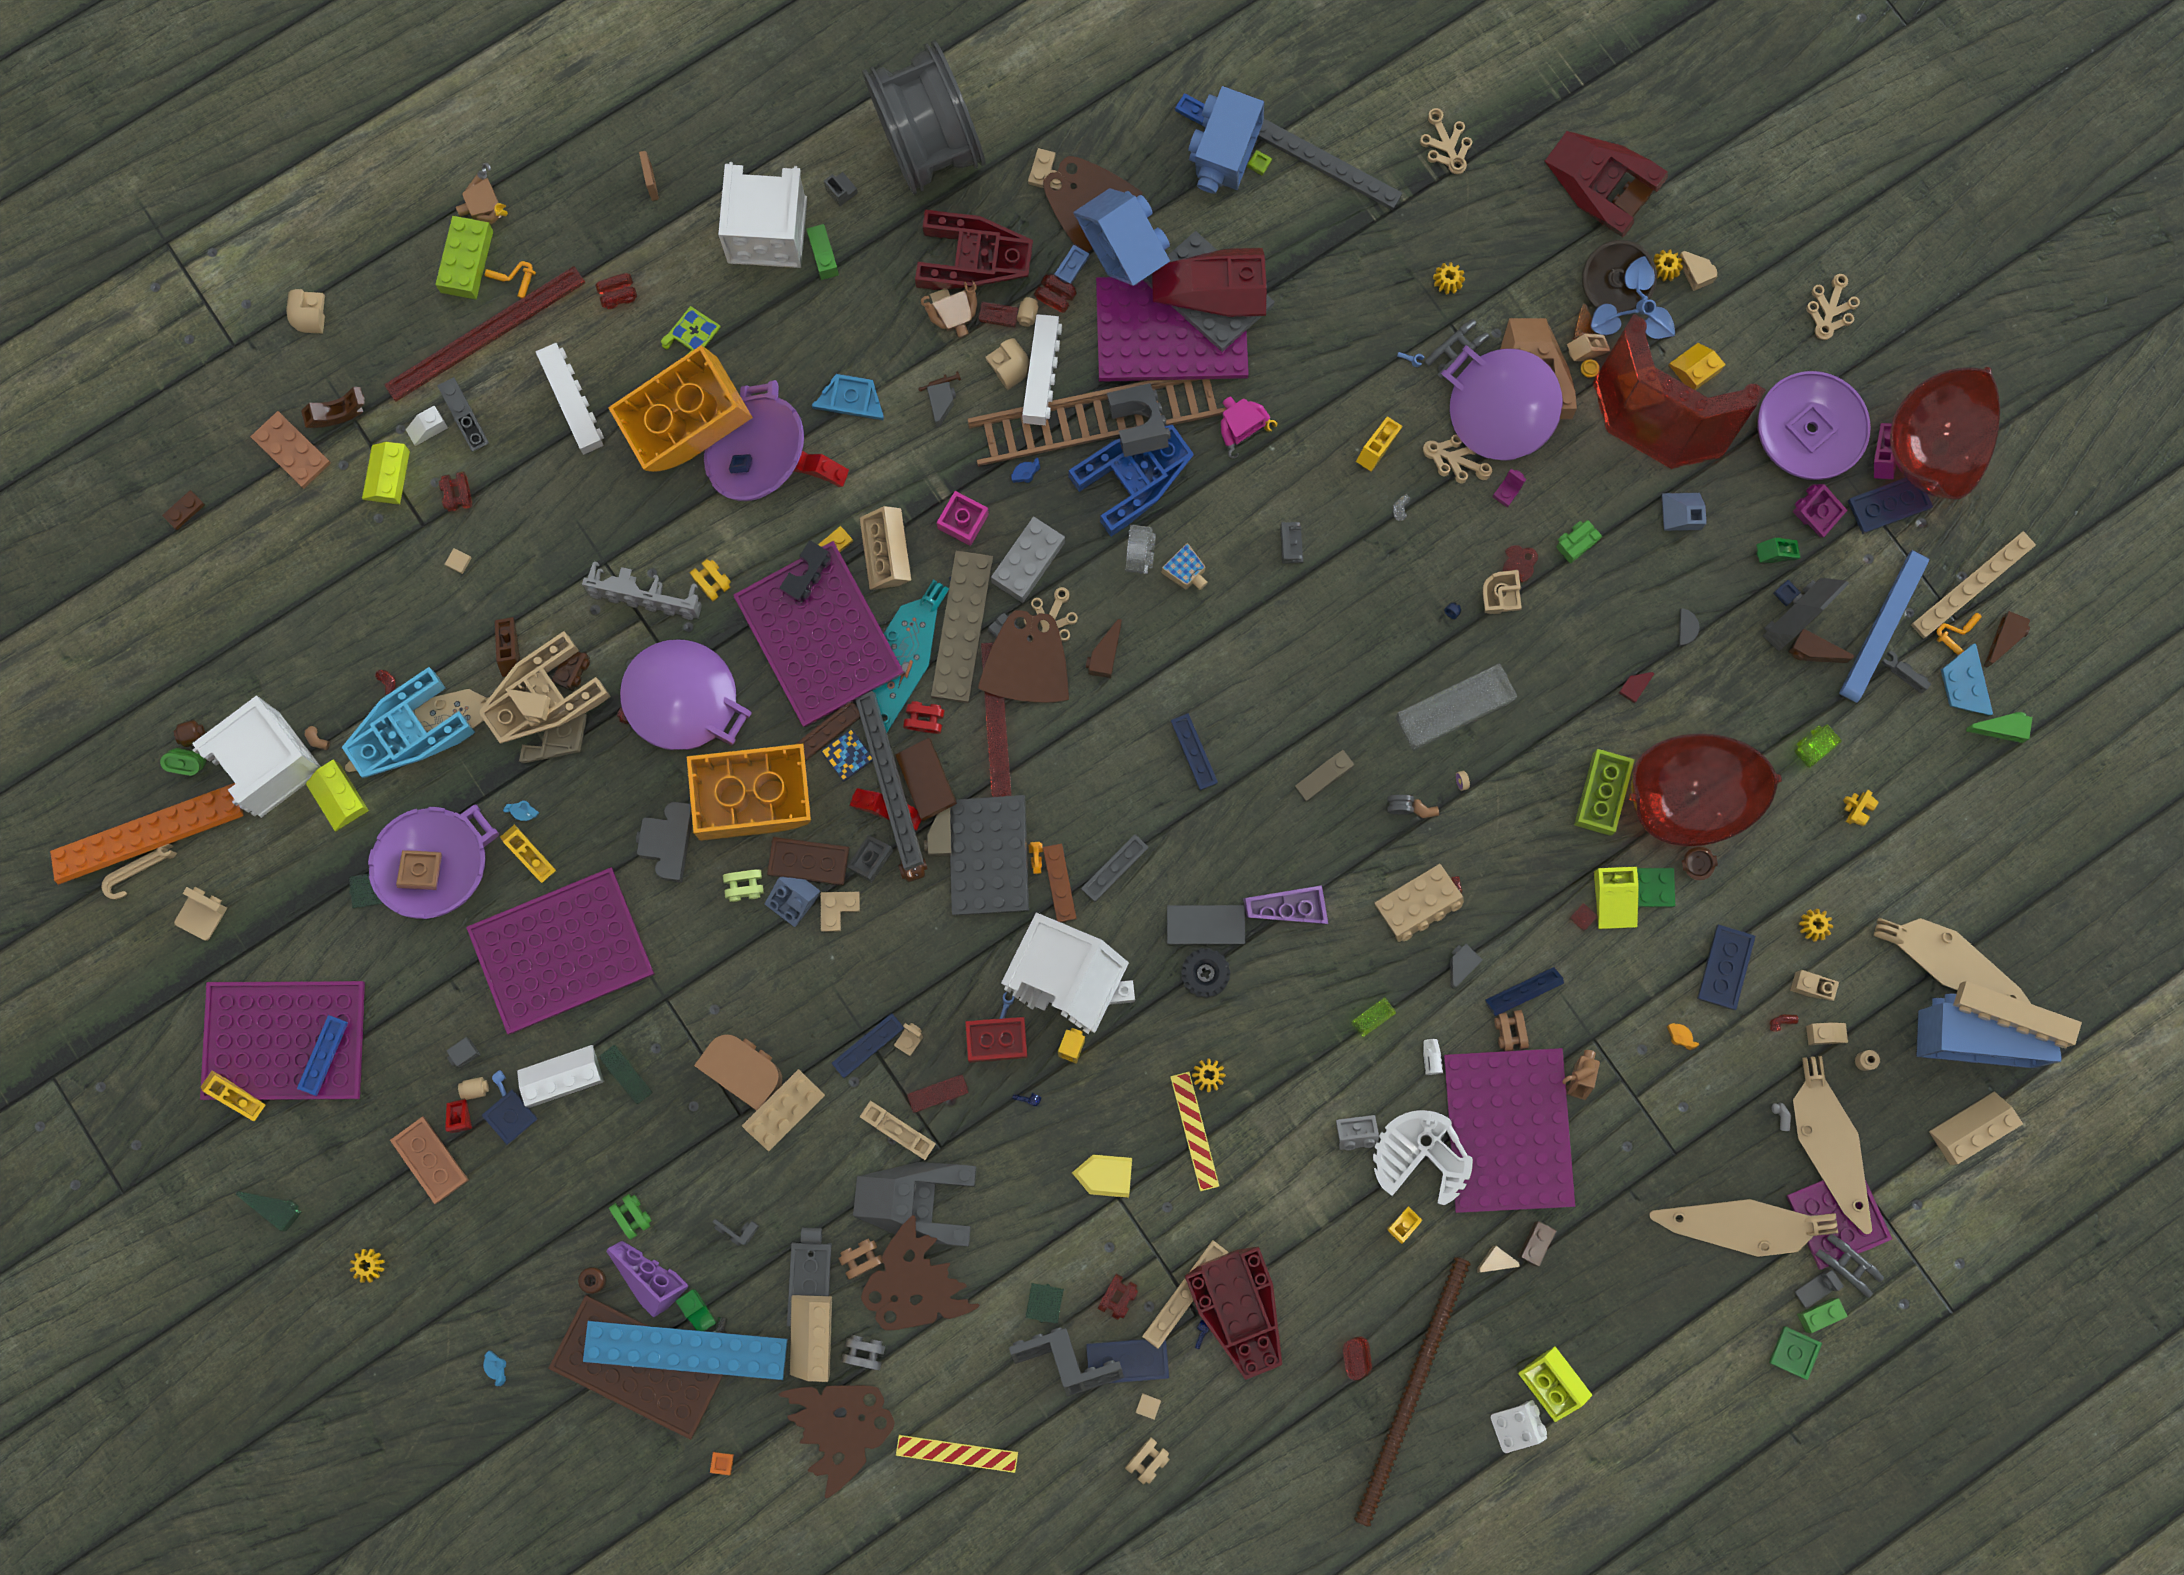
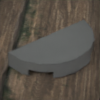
(1688, 627)

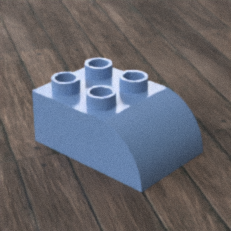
(1964, 1037)

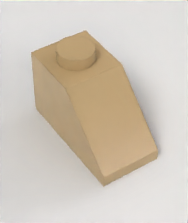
(1697, 270)
(1588, 347)
(531, 705)
(1826, 1033)

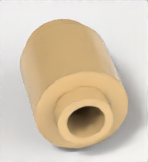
(1027, 312)
(1862, 1062)
(473, 1088)

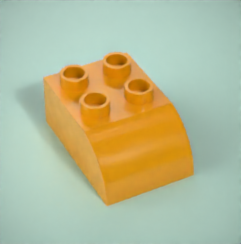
(680, 411)
(748, 792)

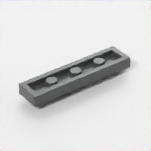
(1115, 868)

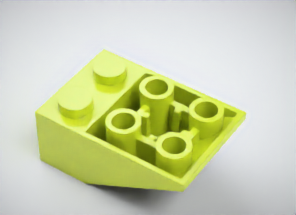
(1616, 897)

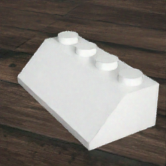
(559, 1076)

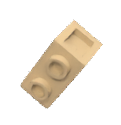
(909, 1039)

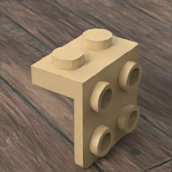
(200, 914)

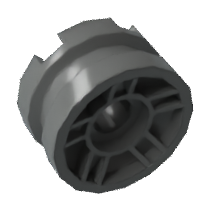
(1400, 804)

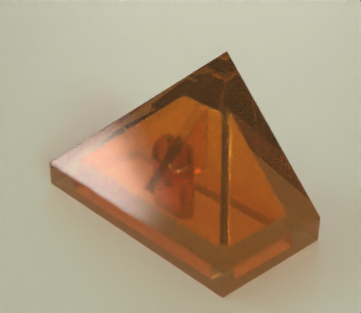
(1583, 323)

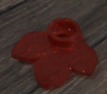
(1518, 562)

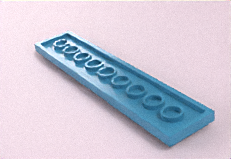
(685, 1350)

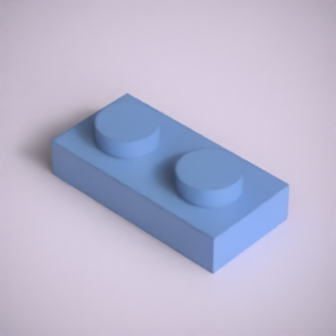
(1072, 265)

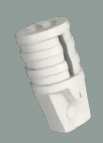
(1432, 1057)

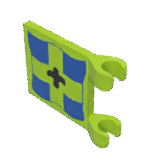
(691, 330)

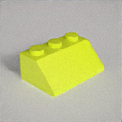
(386, 473)
(336, 795)
(1555, 1384)

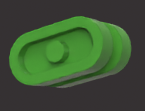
(182, 761)
(641, 1218)

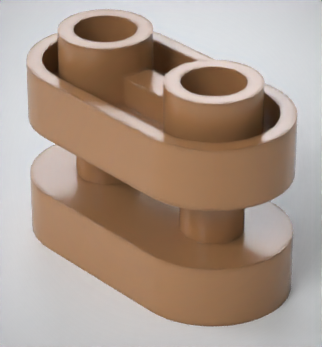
(1503, 1023)
(849, 1256)

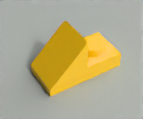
(1404, 1225)

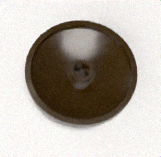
(1605, 275)

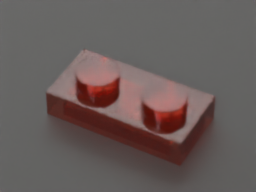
(998, 314)

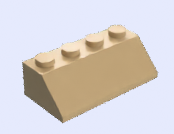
(885, 548)
(1975, 1128)
(811, 1337)

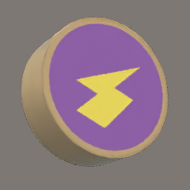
(1462, 780)

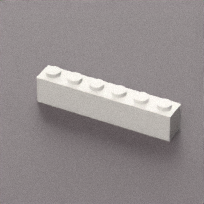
(1041, 370)
(569, 398)

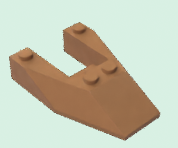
(1537, 338)

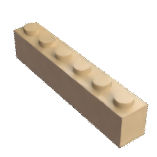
(2017, 1013)

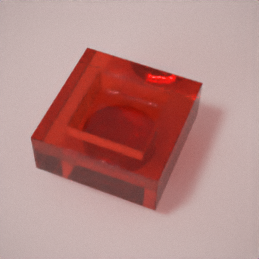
(1583, 917)

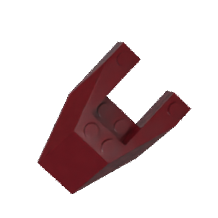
(1592, 170)
(983, 254)

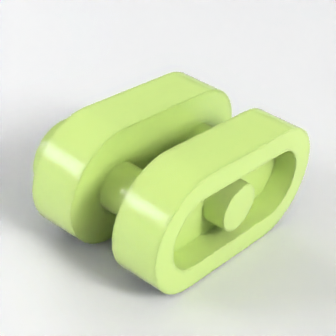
(752, 891)

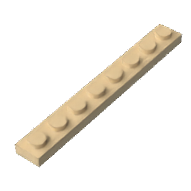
(1973, 585)

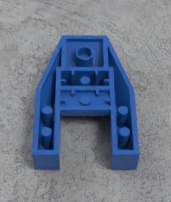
(1143, 476)

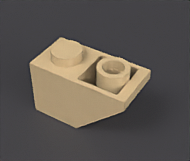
(1814, 985)

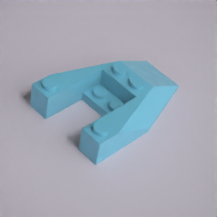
(394, 735)

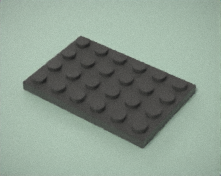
(1216, 328)
(989, 855)

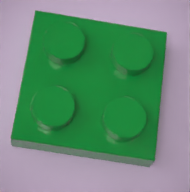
(1656, 887)
(1795, 1353)

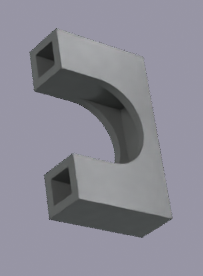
(1140, 401)

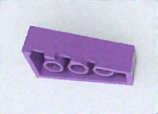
(1293, 905)

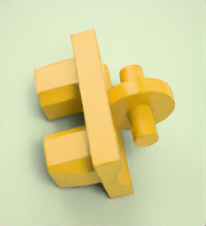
(1856, 815)

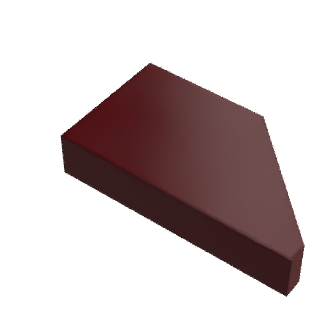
(1635, 685)

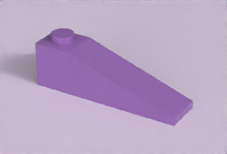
(650, 1283)

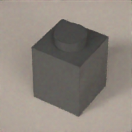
(462, 1053)

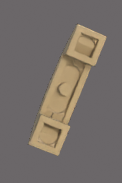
(897, 1130)

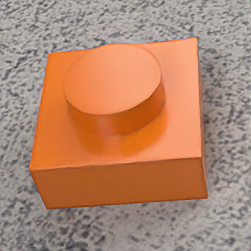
(721, 1463)

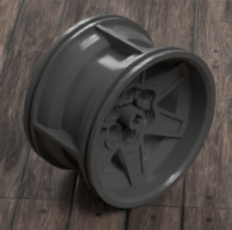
(924, 117)

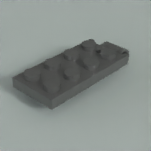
(809, 1274)

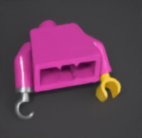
(1241, 421)

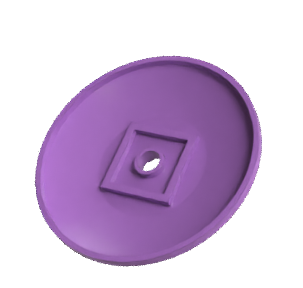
(1827, 404)

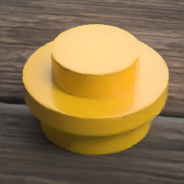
(1589, 368)

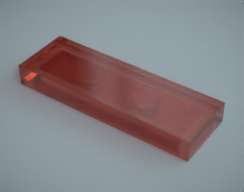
(937, 1093)

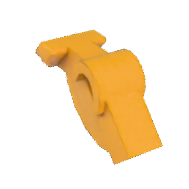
(1036, 861)
(1682, 1036)

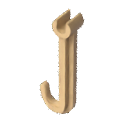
(134, 868)

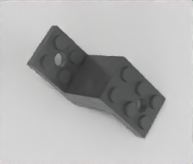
(1071, 1377)

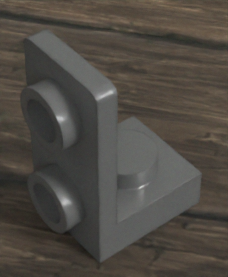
(747, 1232)
(1818, 1288)

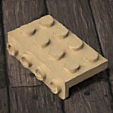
(1420, 903)
(783, 1110)

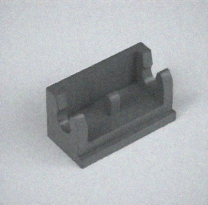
(1291, 542)

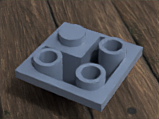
(1683, 511)
(792, 898)

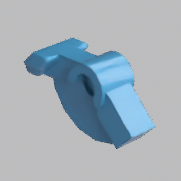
(521, 811)
(495, 1367)

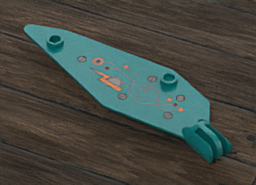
(911, 640)

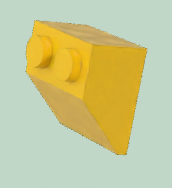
(1697, 366)

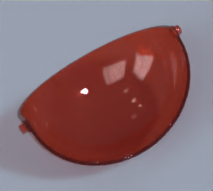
(1947, 431)
(1701, 788)

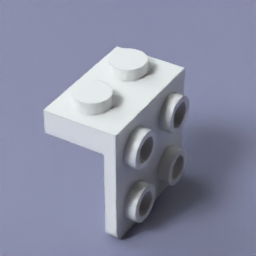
(1519, 1427)

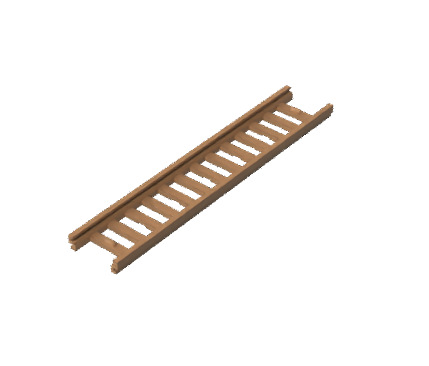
(1078, 401)

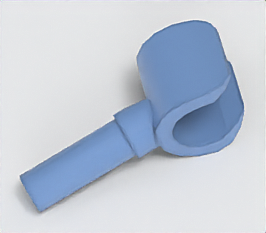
(1412, 358)
(1006, 1006)
(498, 1077)

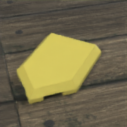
(1105, 1175)

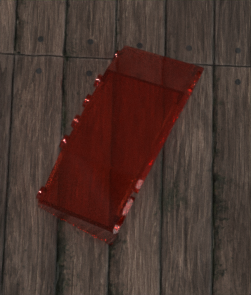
(1661, 412)

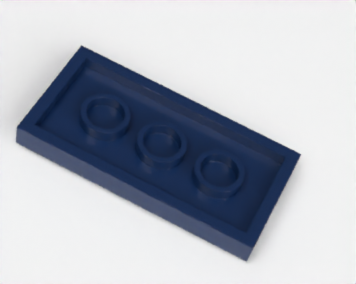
(1888, 505)
(1726, 967)
(1137, 1359)

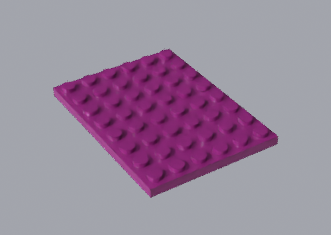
(1155, 341)
(821, 648)
(560, 951)
(267, 1031)
(1514, 1127)

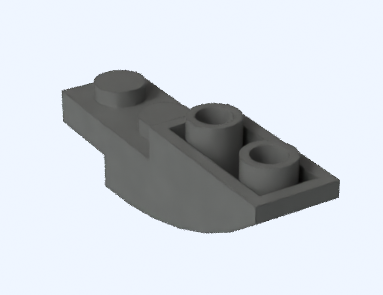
(463, 414)

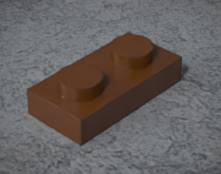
(183, 510)

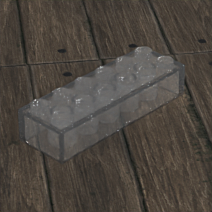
(1456, 706)

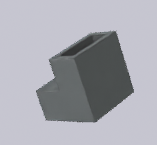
(840, 188)

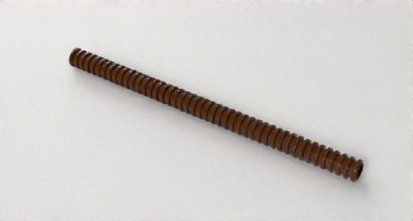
(1412, 1391)

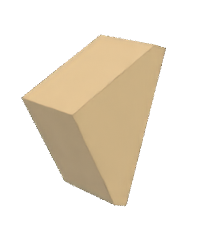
(1496, 1260)

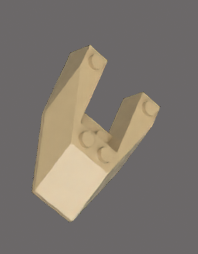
(531, 676)

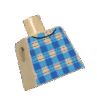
(1185, 569)

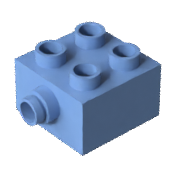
(1228, 140)
(1123, 235)

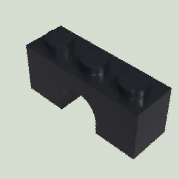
(799, 586)

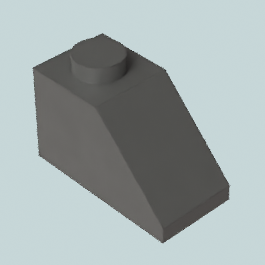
(941, 401)
(1462, 964)

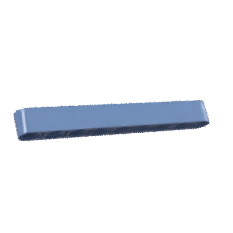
(1884, 626)

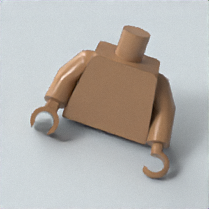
(953, 310)
(1583, 1076)

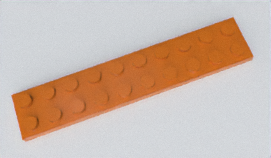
(144, 834)

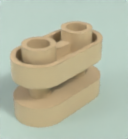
(1159, 1459)

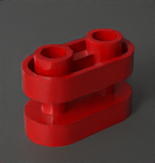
(917, 709)

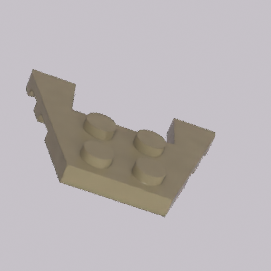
(557, 741)

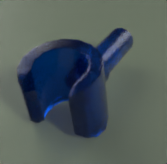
(1033, 1100)
(1204, 1329)

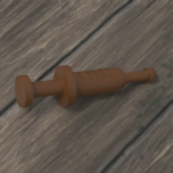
(942, 380)

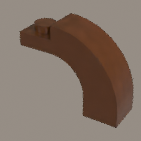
(334, 412)

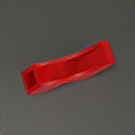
(822, 467)
(874, 803)

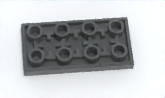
(1205, 924)

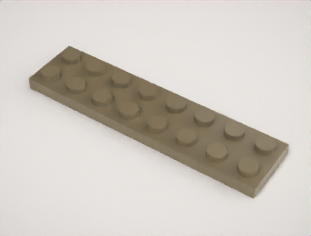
(962, 627)

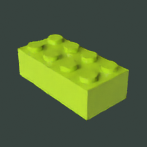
(464, 257)
(1604, 792)

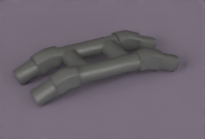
(1459, 335)
(1839, 1265)

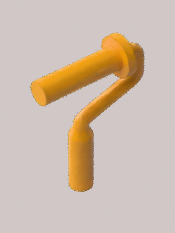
(526, 279)
(1948, 641)

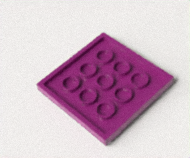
(1819, 1201)

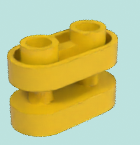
(710, 568)

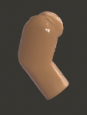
(314, 741)
(1424, 812)

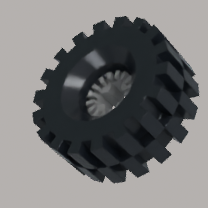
(1211, 961)

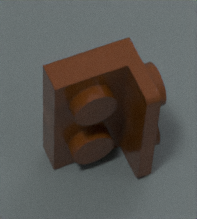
(570, 671)

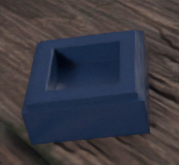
(740, 463)
(1787, 593)

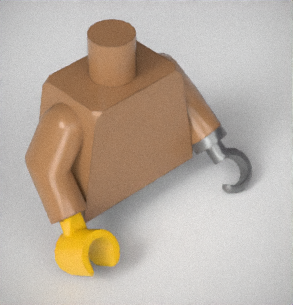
(481, 199)

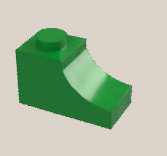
(1777, 550)
(696, 1311)

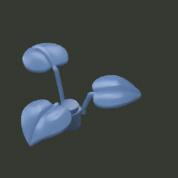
(1659, 322)

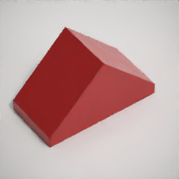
(457, 1116)

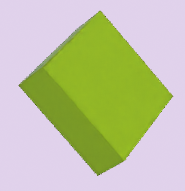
(1259, 162)

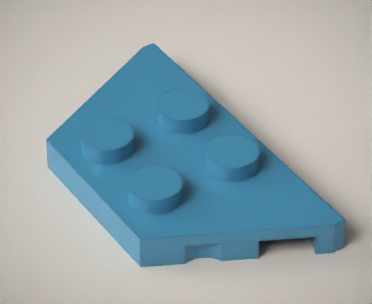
(850, 397)
(1966, 683)

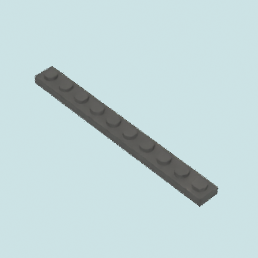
(1329, 165)
(889, 781)

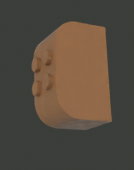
(741, 1069)

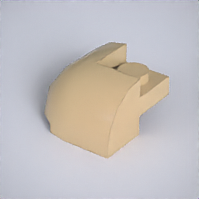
(306, 311)
(1009, 363)
(1502, 592)

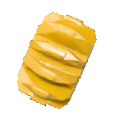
(1668, 259)
(1446, 283)
(1820, 920)
(1207, 1082)
(364, 1258)

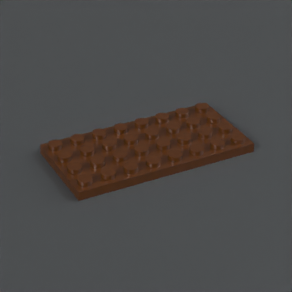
(662, 1395)

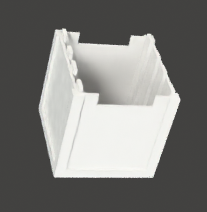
(763, 218)
(259, 756)
(1066, 970)

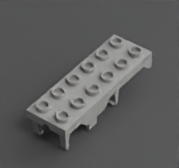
(625, 590)

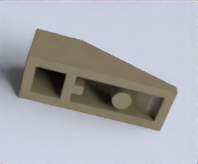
(1325, 775)
(939, 836)

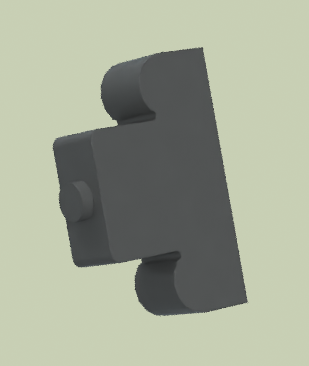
(667, 841)

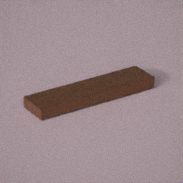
(829, 729)

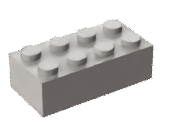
(1028, 559)

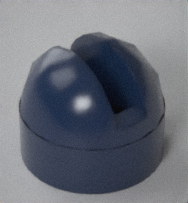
(1453, 610)

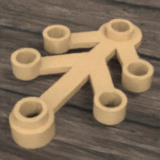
(1447, 144)
(1830, 308)
(1455, 459)
(1054, 611)

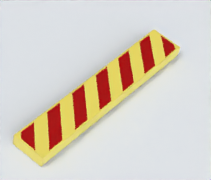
(1194, 1131)
(957, 1453)

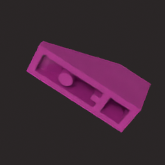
(1884, 460)

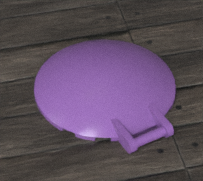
(1504, 402)
(771, 438)
(680, 696)
(431, 831)

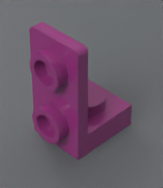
(1510, 487)

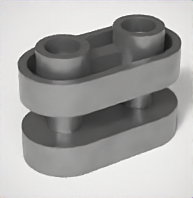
(874, 1347)

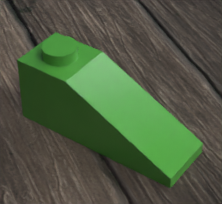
(822, 252)
(2009, 727)

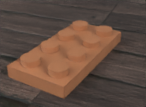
(290, 449)
(429, 1160)

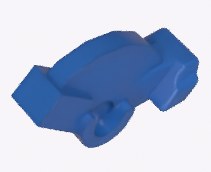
(1025, 471)

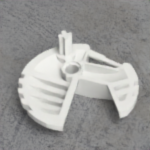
(1402, 1152)

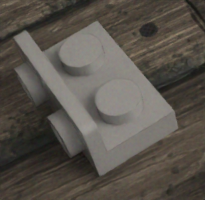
(1357, 1132)

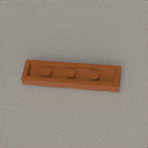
(1059, 883)

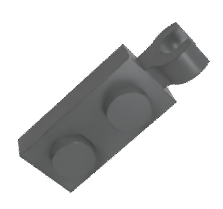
(1905, 672)

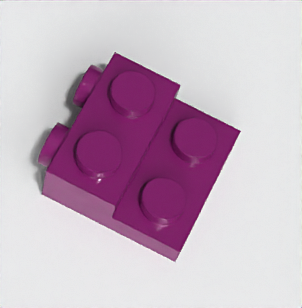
(1819, 509)

